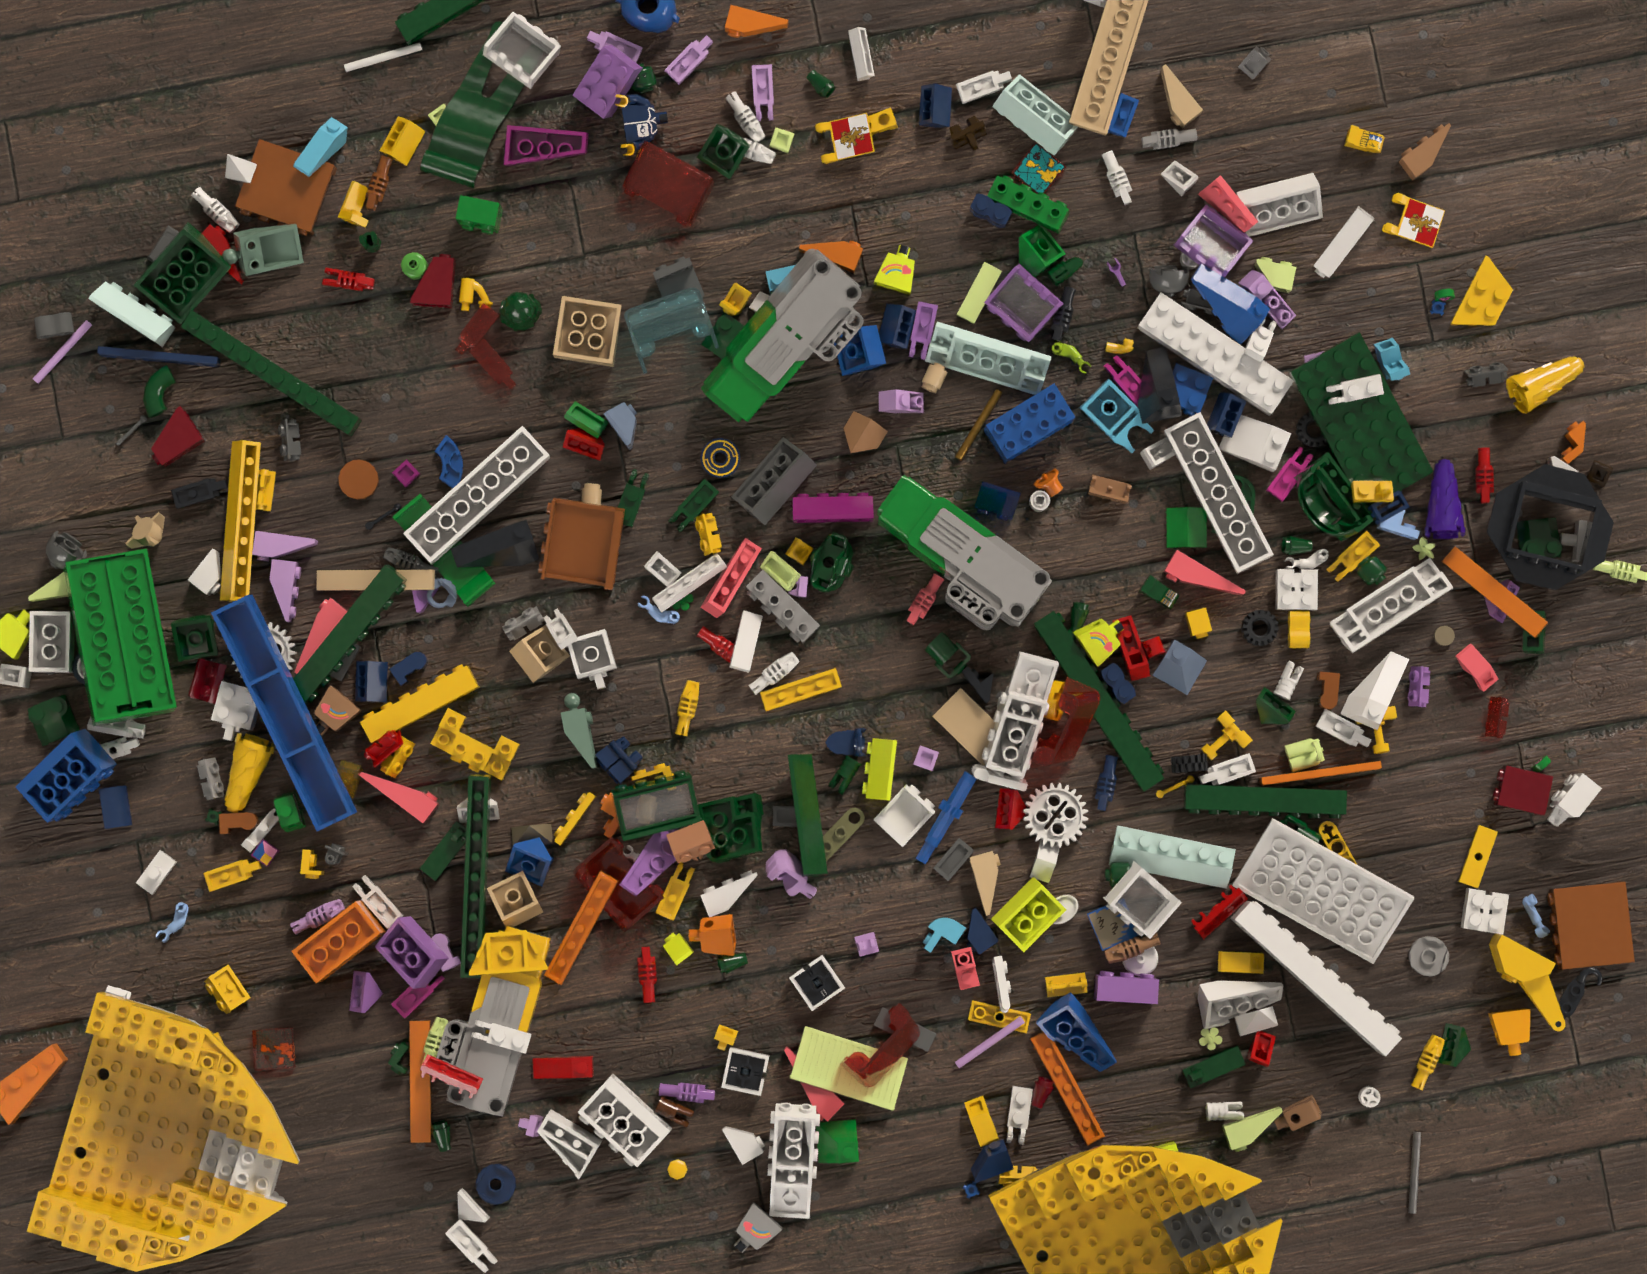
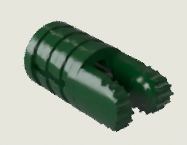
(364, 239)
(1064, 270)
(847, 769)

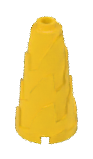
(1536, 385)
(249, 761)

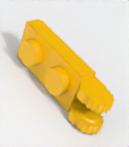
(1354, 554)
(674, 894)

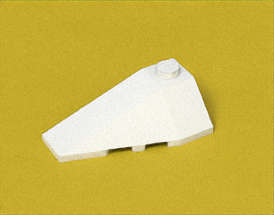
(1373, 695)
(1228, 999)

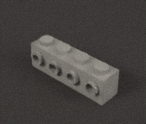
(783, 606)

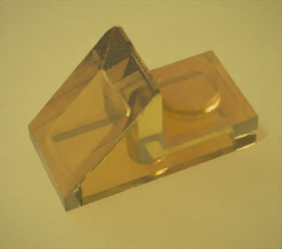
(350, 776)

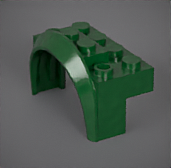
(1320, 510)

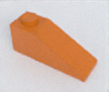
(749, 22)
(841, 253)

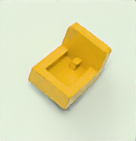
(735, 300)

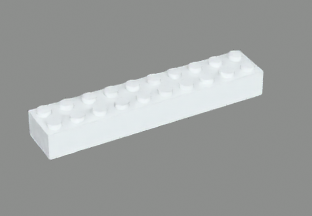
(1316, 978)

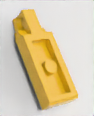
(230, 874)

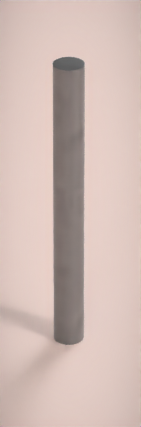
(1414, 1172)

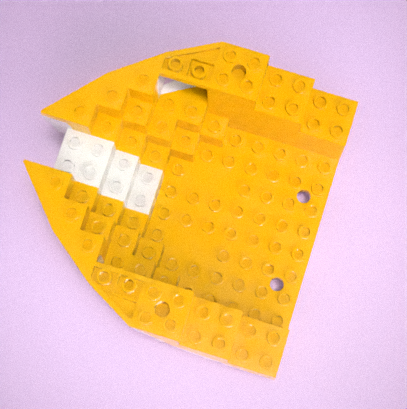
(172, 1143)

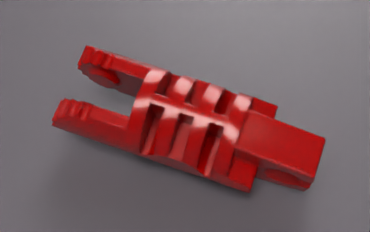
(348, 280)

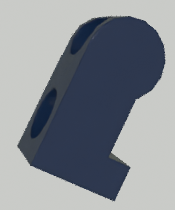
(407, 666)

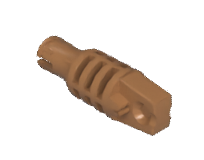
(1130, 948)

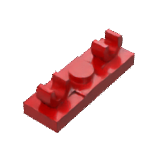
(1220, 912)
(451, 1075)

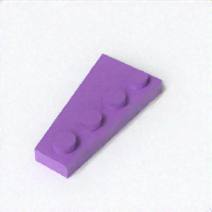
(650, 863)

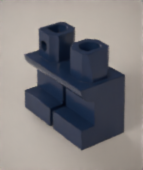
(615, 752)

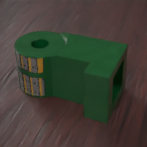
(1159, 592)

